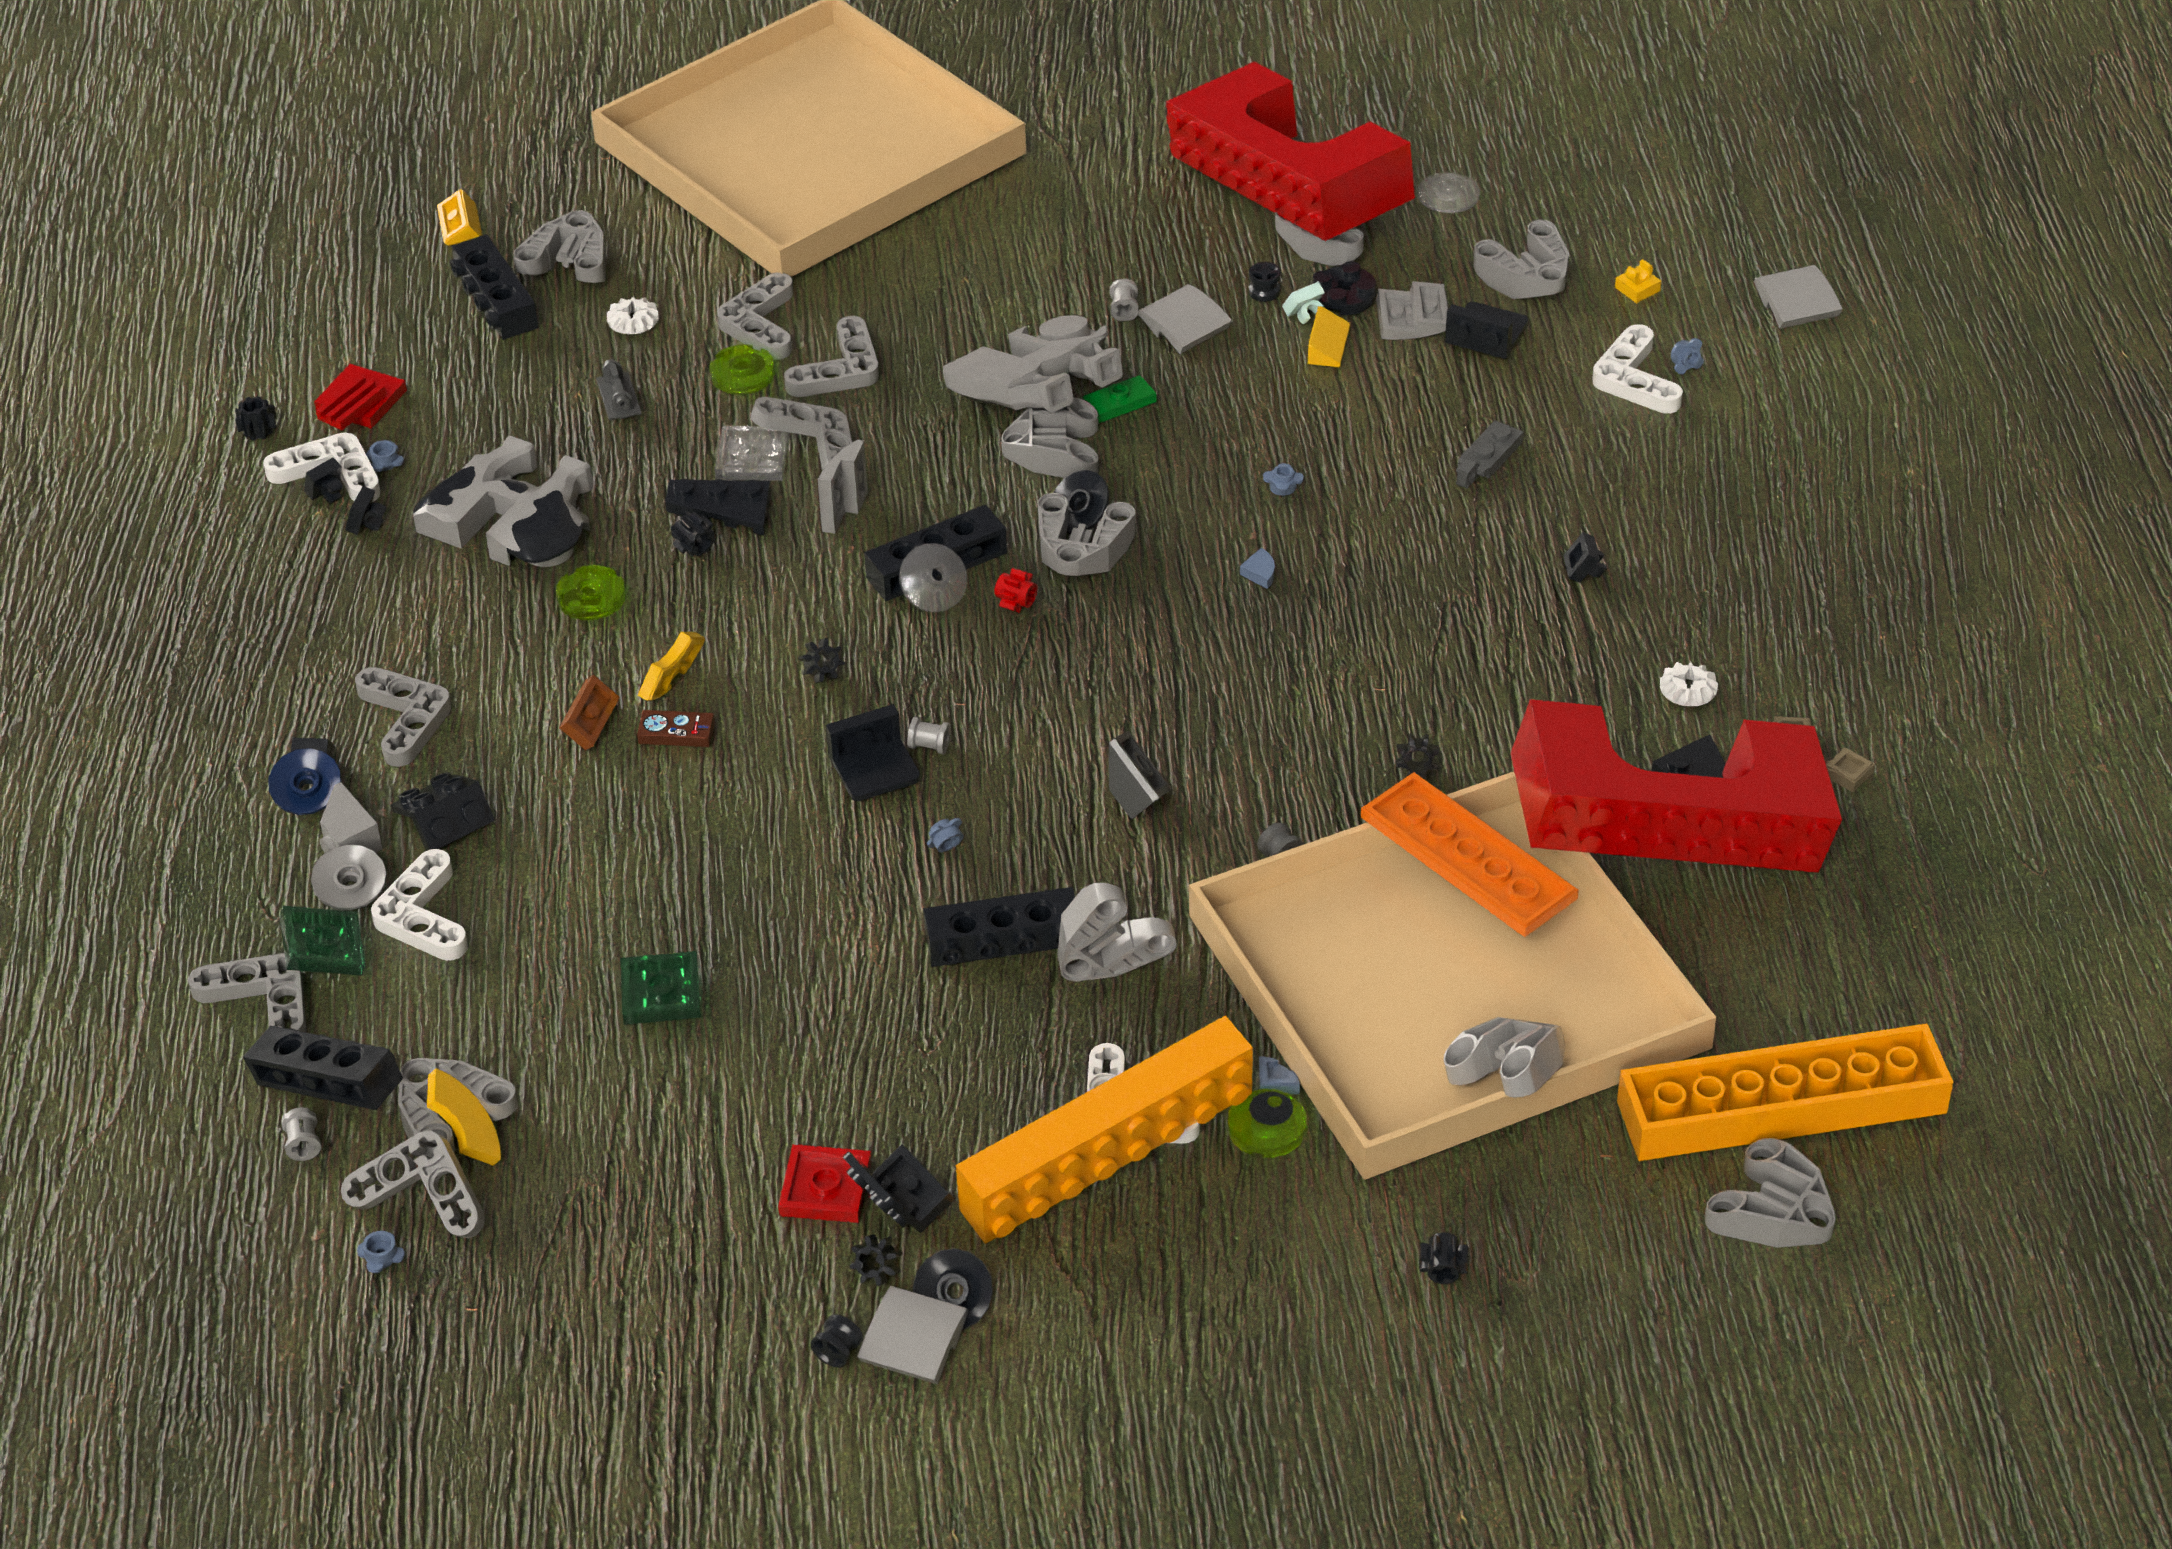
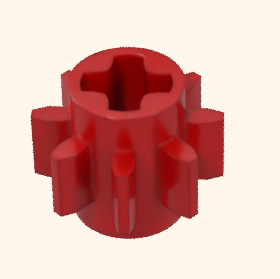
(1016, 590)

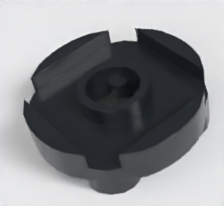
(1346, 277)

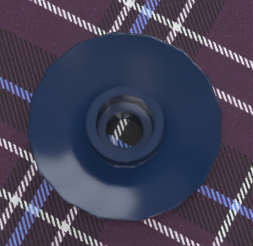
(303, 768)

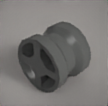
(1277, 839)

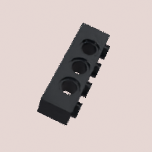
(494, 287)
(971, 535)
(995, 926)
(323, 1067)

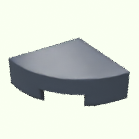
(1259, 568)
(1277, 1076)

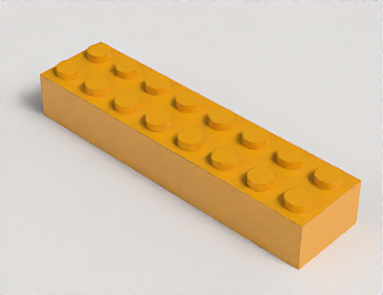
(1784, 1091)
(1104, 1129)

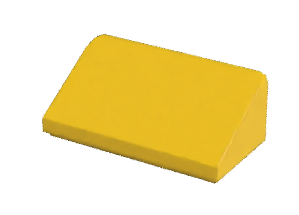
(459, 218)
(1327, 339)

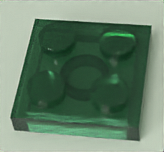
(322, 940)
(660, 987)

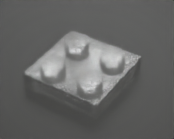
(751, 453)

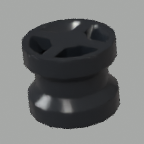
(1264, 281)
(836, 1340)

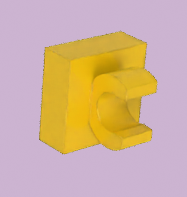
(1638, 282)

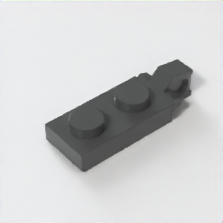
(1488, 453)

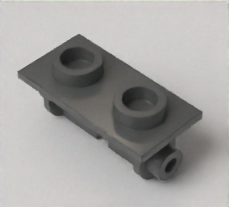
(617, 391)

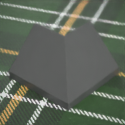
(1133, 776)

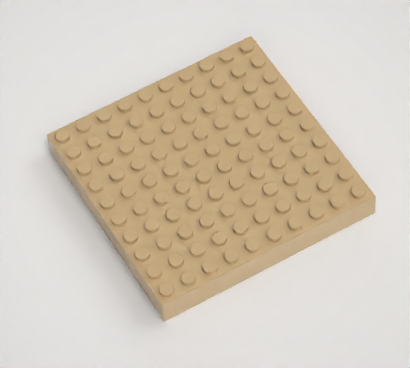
(808, 135)
(1380, 963)

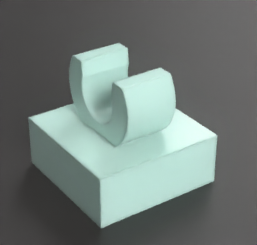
(1304, 300)

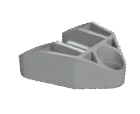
(566, 243)
(1310, 247)
(1533, 274)
(1046, 442)
(1077, 554)
(1106, 948)
(1521, 1049)
(492, 1091)
(1782, 1209)

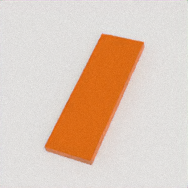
(1469, 854)

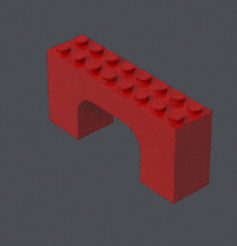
(1243, 136)
(1764, 813)

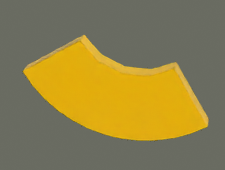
(675, 661)
(465, 1116)

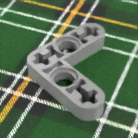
(739, 316)
(802, 380)
(817, 422)
(380, 687)
(273, 985)
(430, 1172)

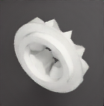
(644, 319)
(1674, 687)

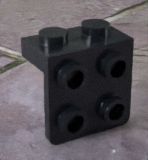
(1484, 328)
(870, 753)
(445, 809)
(902, 1188)

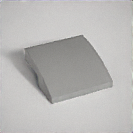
(1798, 296)
(1412, 312)
(1185, 318)
(842, 485)
(912, 1334)

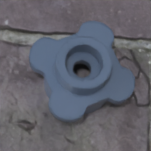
(1682, 350)
(384, 455)
(1283, 479)
(945, 834)
(380, 1251)

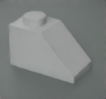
(347, 823)

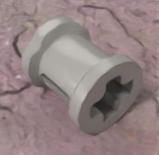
(1124, 303)
(929, 735)
(296, 1134)

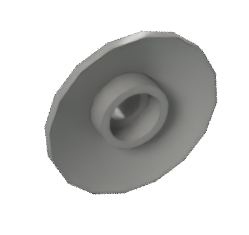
(345, 865)

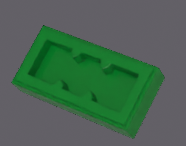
(1121, 398)

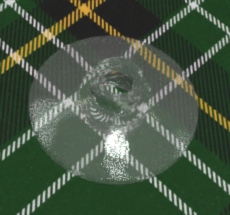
(1448, 192)
(922, 588)

